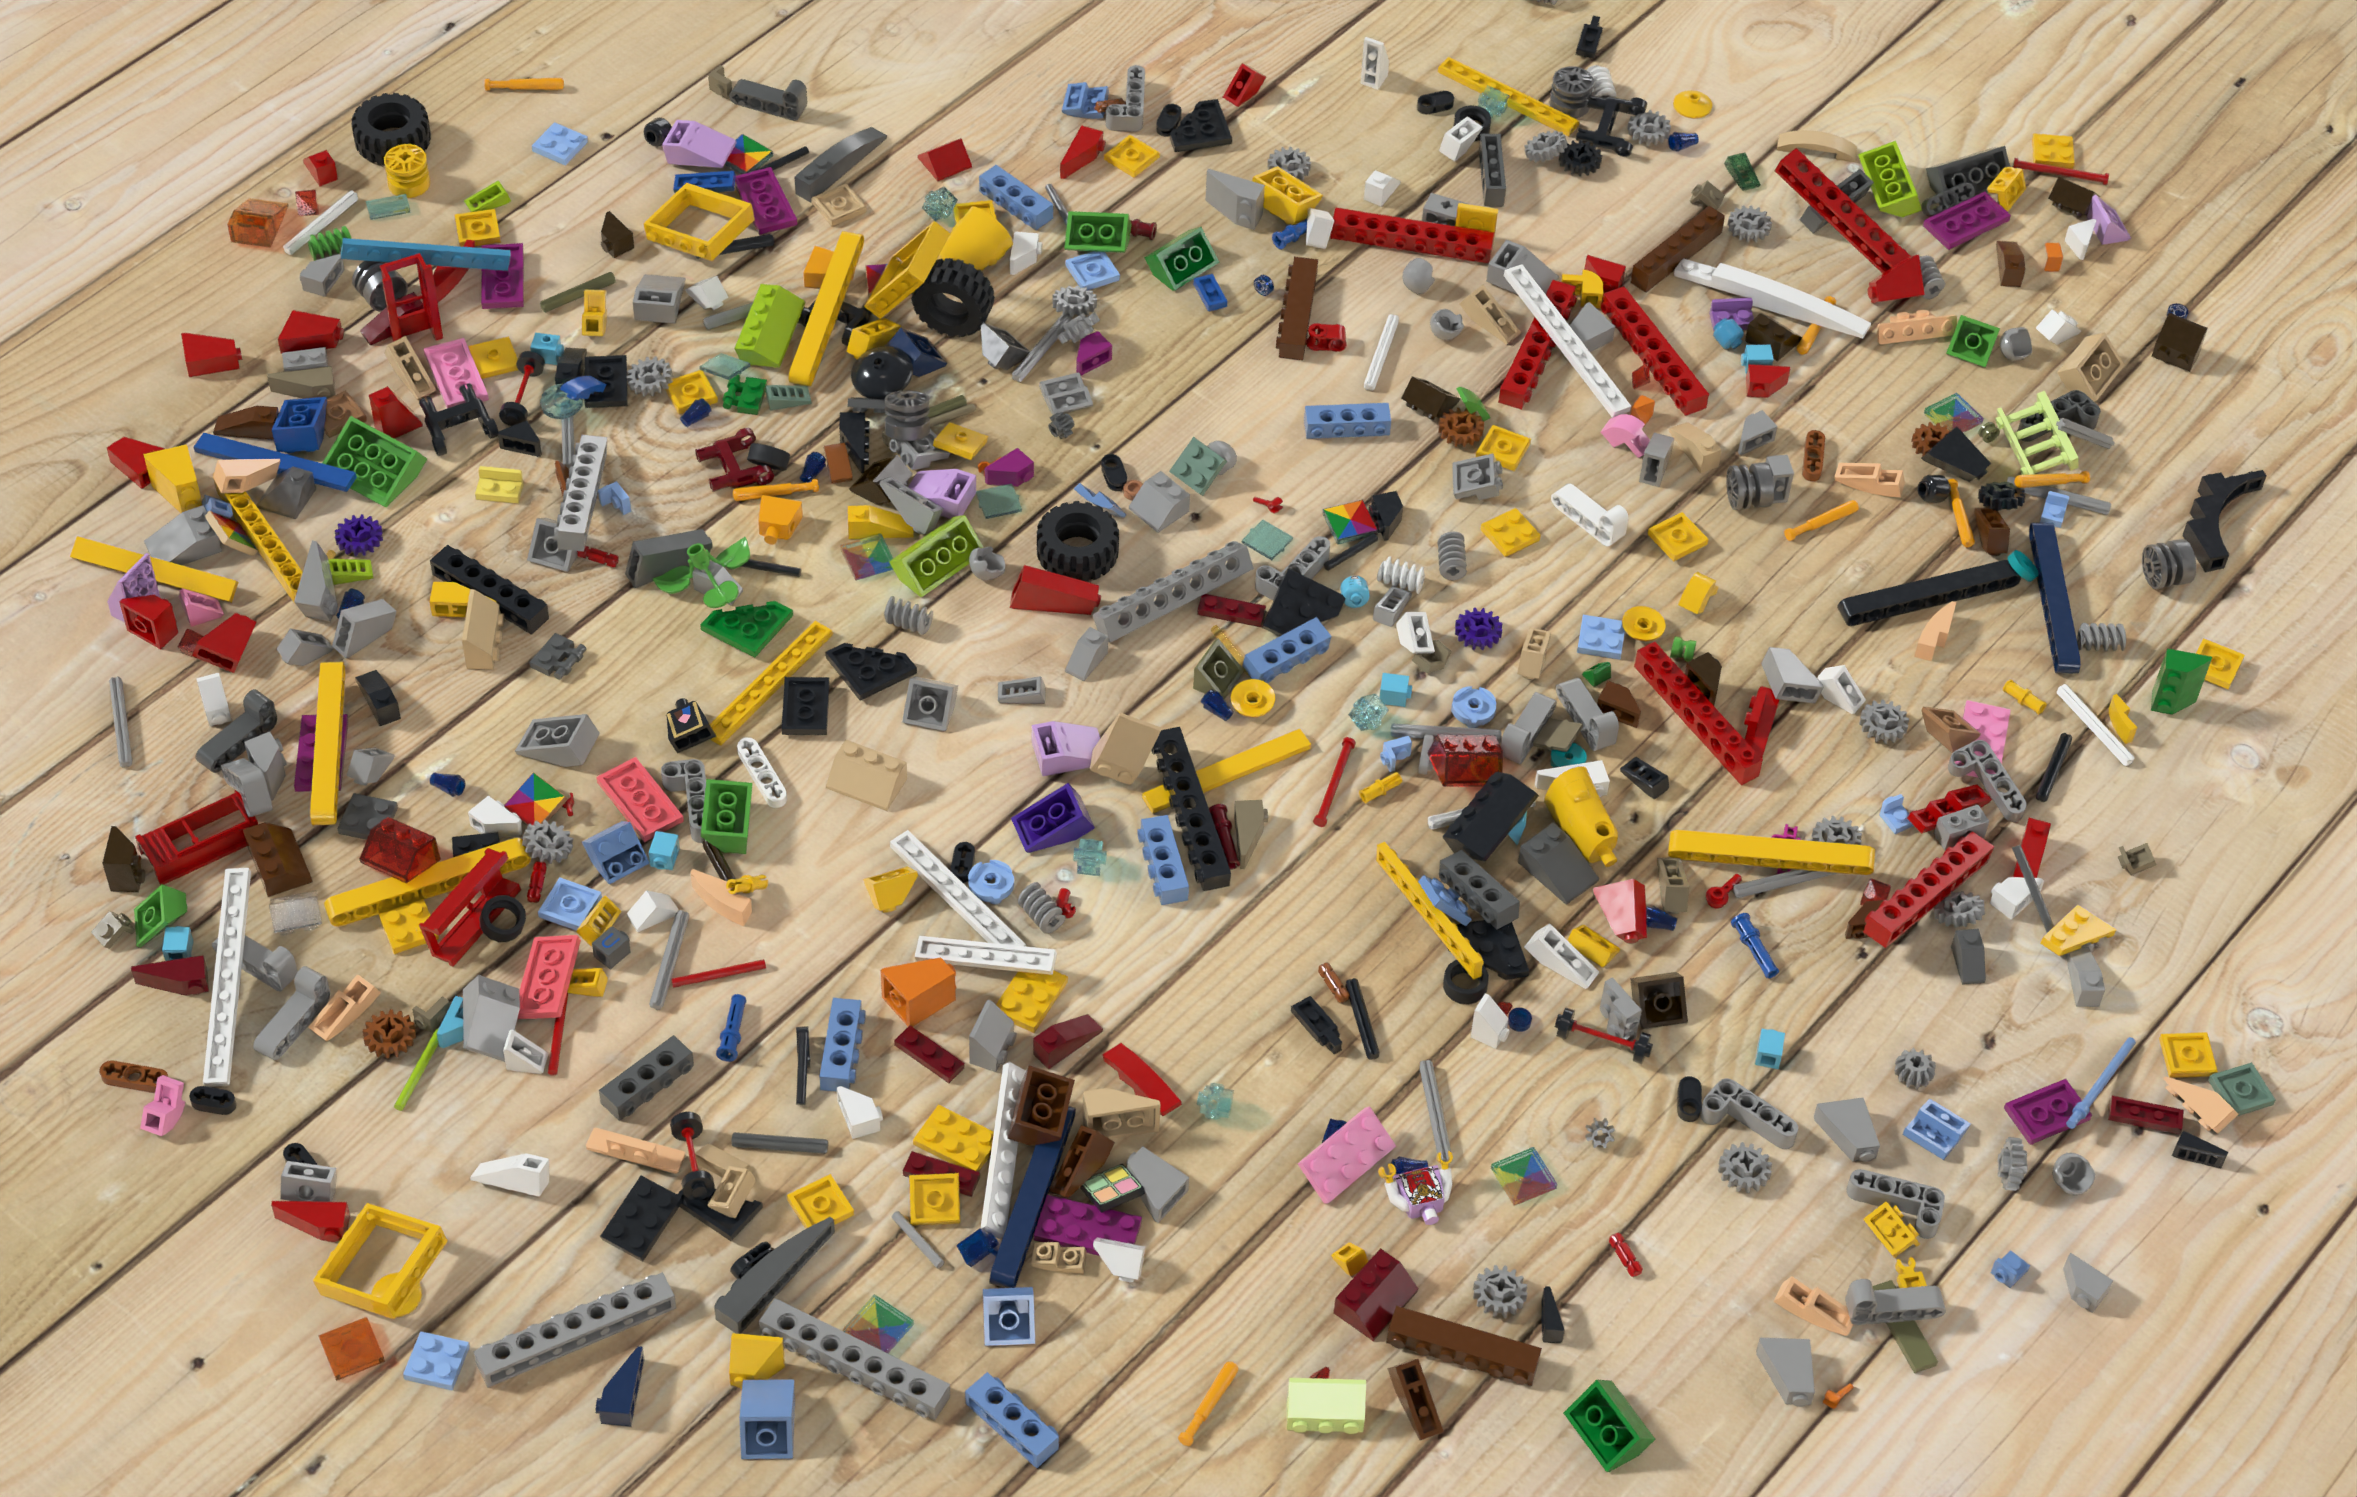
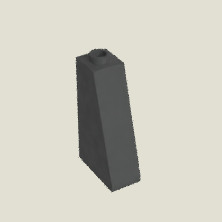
(661, 554)

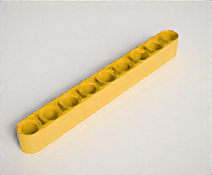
(826, 308)
(265, 540)
(328, 744)
(1771, 852)
(436, 880)

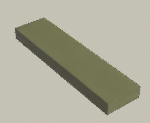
(1910, 1339)

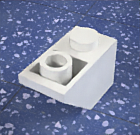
(2058, 327)
(492, 817)

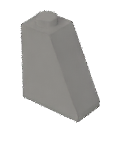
(1592, 328)
(1656, 459)
(362, 626)
(1790, 677)
(1849, 1127)
(1160, 1180)
(1789, 1368)

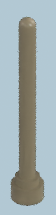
(941, 419)

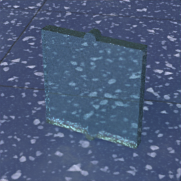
(724, 366)
(998, 501)
(1267, 540)

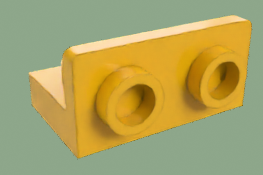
(2008, 186)
(1891, 1230)

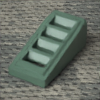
(777, 400)

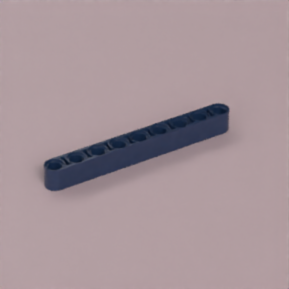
(2054, 598)
(1028, 1208)

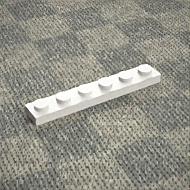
(987, 955)

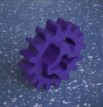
(358, 535)
(1478, 628)

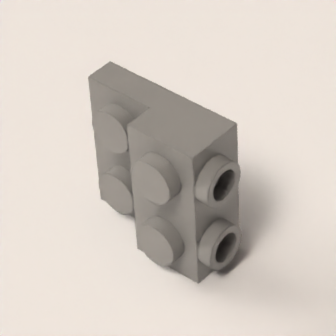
(919, 452)
(1477, 477)
(1620, 1010)

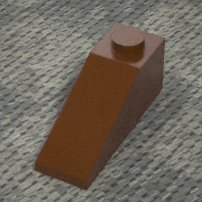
(2010, 263)
(248, 423)
(1992, 531)
(1082, 1161)
(1416, 1398)

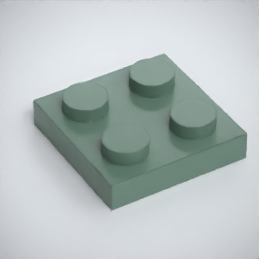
(1198, 466)
(2242, 1089)

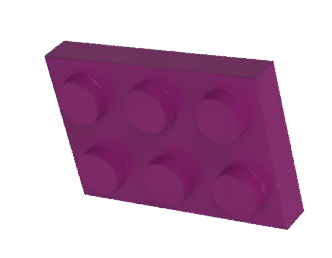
(2044, 1111)

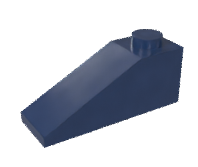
(621, 1392)

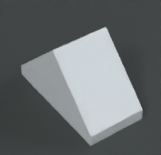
(1318, 228)
(2079, 237)
(651, 910)
(523, 1054)

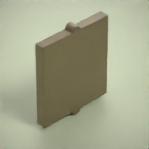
(1558, 734)

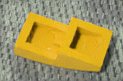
(2119, 717)

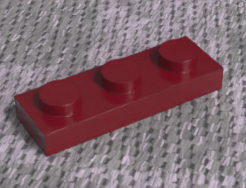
(1231, 610)
(929, 1054)
(2146, 1114)
(923, 1165)

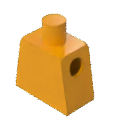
(817, 267)
(778, 518)

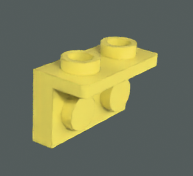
(499, 484)

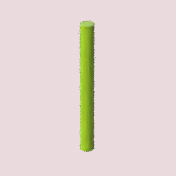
(417, 1072)

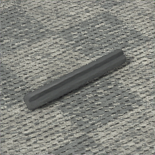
(777, 1142)

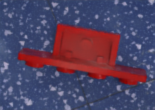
(1761, 719)

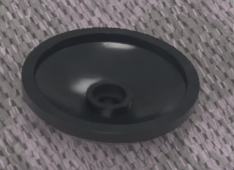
(881, 372)

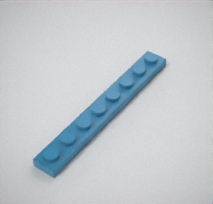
(432, 254)

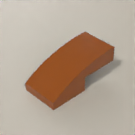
(838, 463)

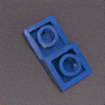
(582, 387)

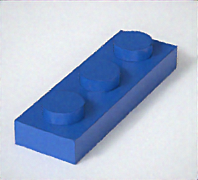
(713, 181)

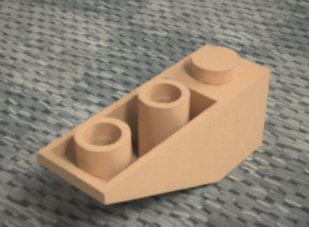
(244, 474)
(2209, 1105)

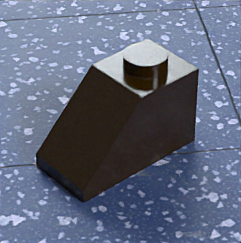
(615, 236)

